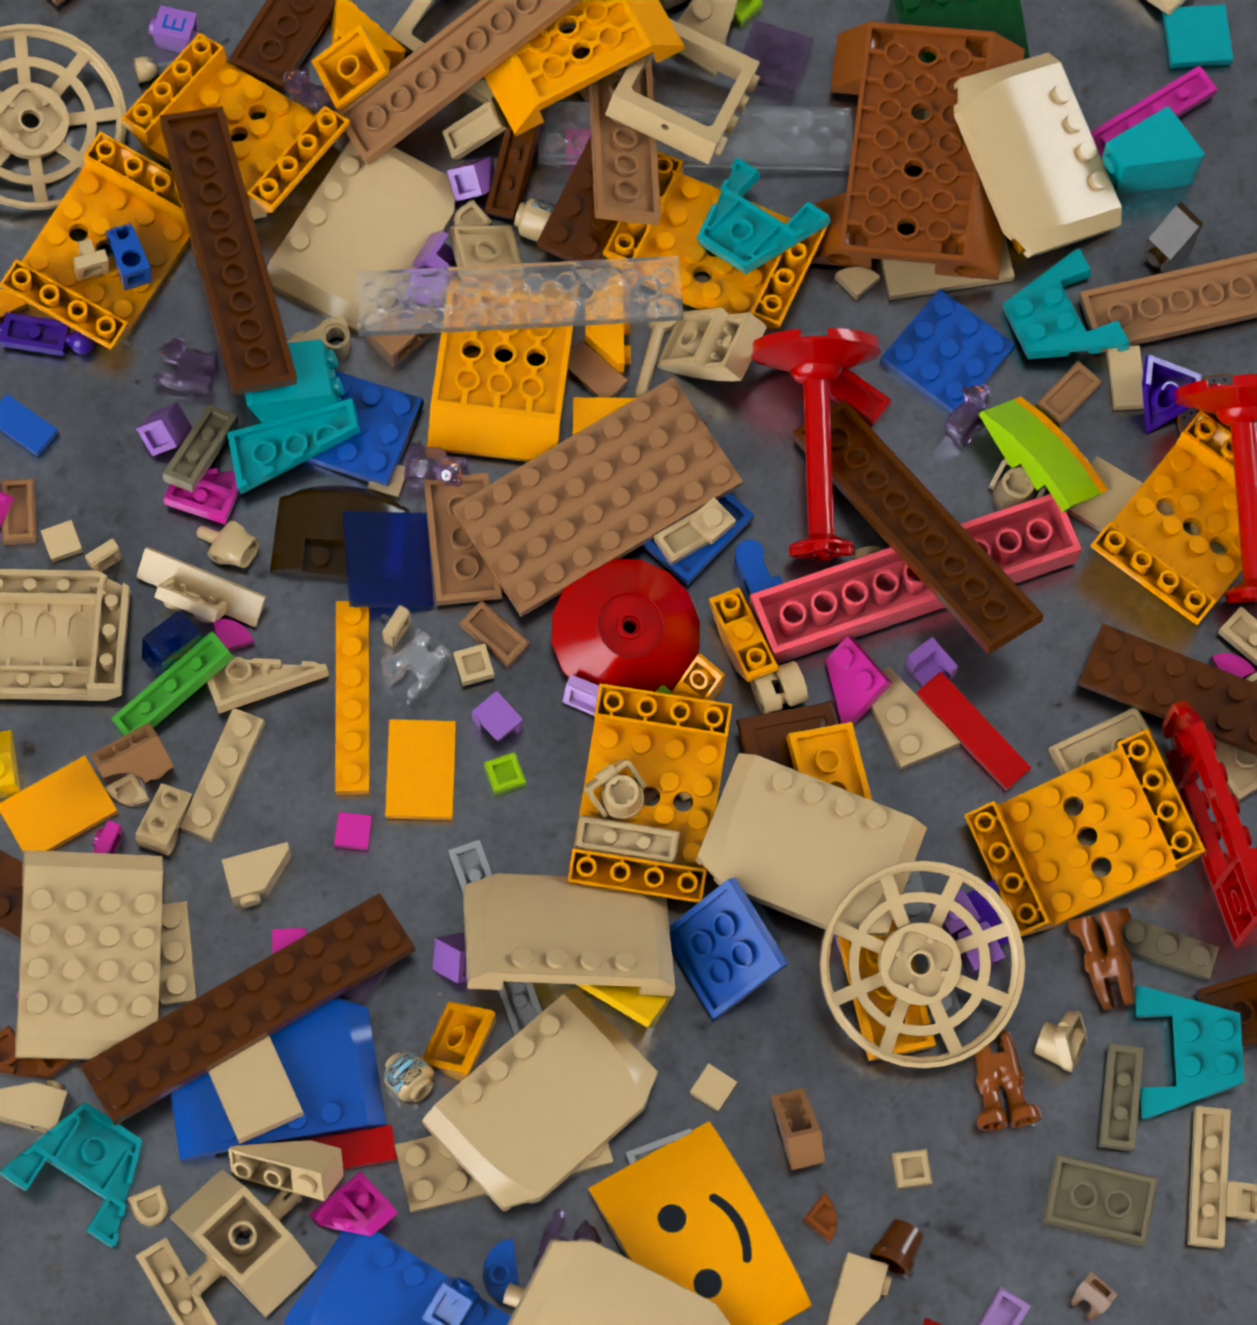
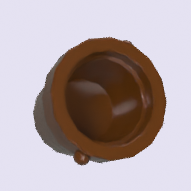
(898, 1247)

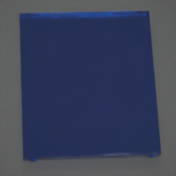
(388, 559)

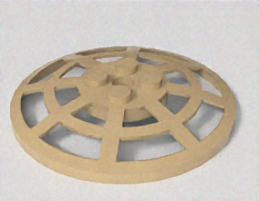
(50, 111)
(942, 970)

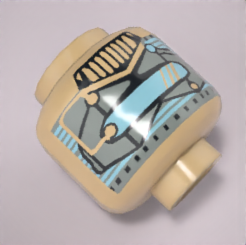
(532, 217)
(409, 1076)

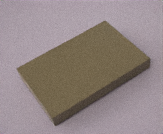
(1100, 1200)

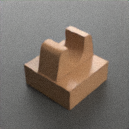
(1096, 1293)

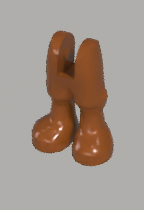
(1109, 967)
(1005, 1071)

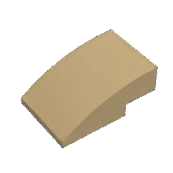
(711, 344)

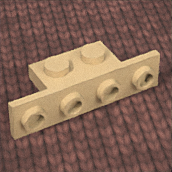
(198, 590)

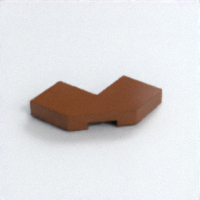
(27, 1067)

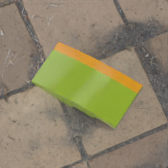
(1044, 452)

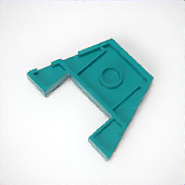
(746, 233)
(1047, 320)
(1204, 1047)
(91, 1153)

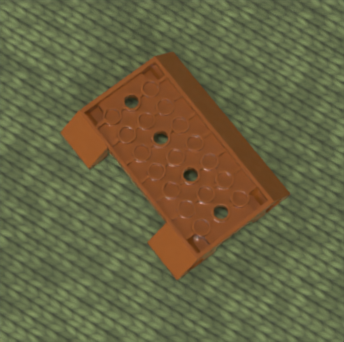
(948, 199)

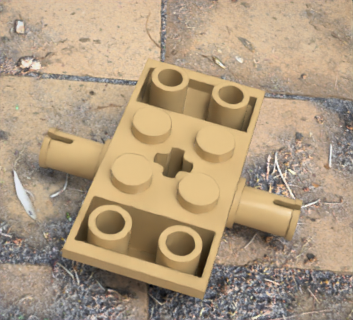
(263, 1269)

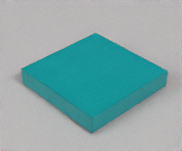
(1198, 36)

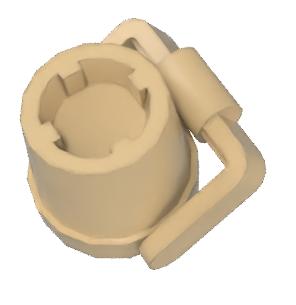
(1013, 487)
(621, 795)
(1063, 1042)

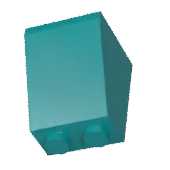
(1153, 155)
(314, 387)

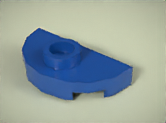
(500, 1270)

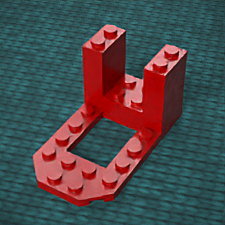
(1230, 874)

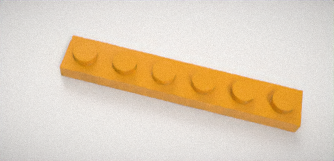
(352, 700)

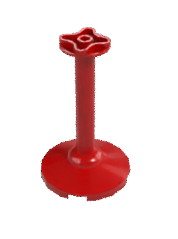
(816, 364)
(1236, 408)

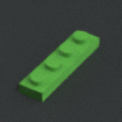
(174, 685)

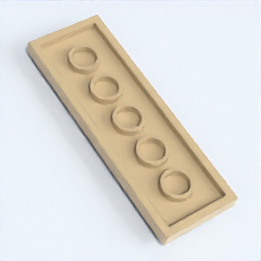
(437, 1179)

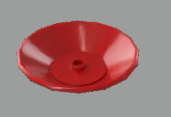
(591, 632)

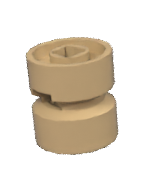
(789, 683)

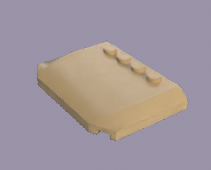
(1035, 155)
(358, 223)
(62, 635)
(805, 843)
(565, 934)
(543, 1102)
(597, 1286)

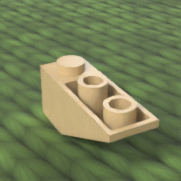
(291, 1166)

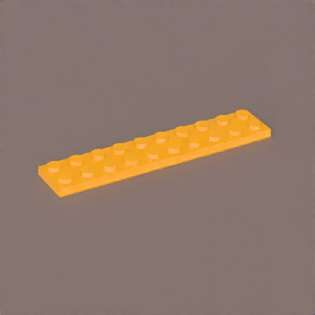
(835, 758)

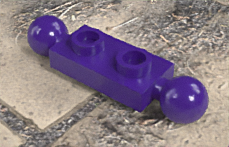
(41, 335)

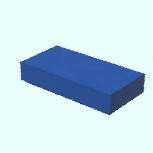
(25, 426)

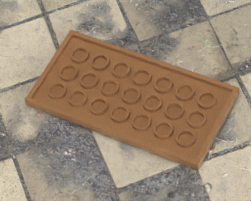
(596, 496)

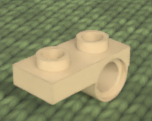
(325, 331)
(162, 820)

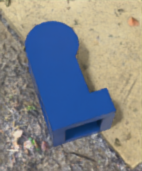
(128, 256)
(752, 568)

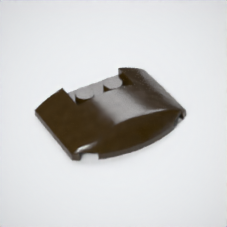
(311, 529)

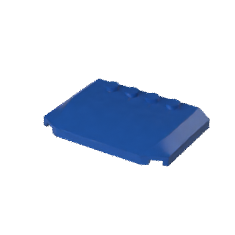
(332, 1073)
(376, 1284)

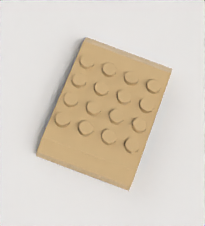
(87, 952)

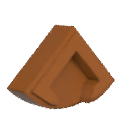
(822, 1218)

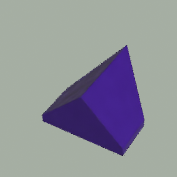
(1158, 388)

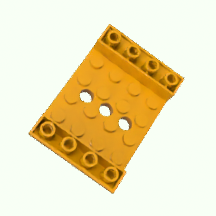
(547, 70)
(276, 148)
(110, 191)
(683, 209)
(497, 405)
(1156, 549)
(676, 750)
(1037, 848)

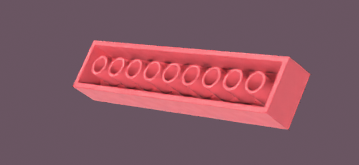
(885, 591)

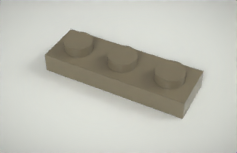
(200, 448)
(1170, 949)
(1121, 1097)

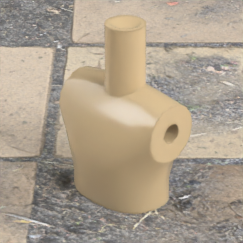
(230, 545)

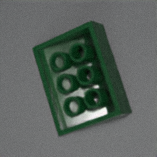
(998, 16)

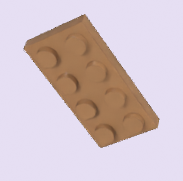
(457, 565)

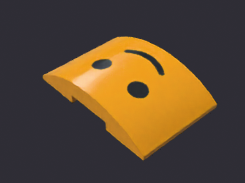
(703, 1227)

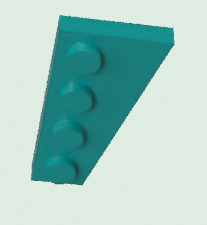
(285, 442)

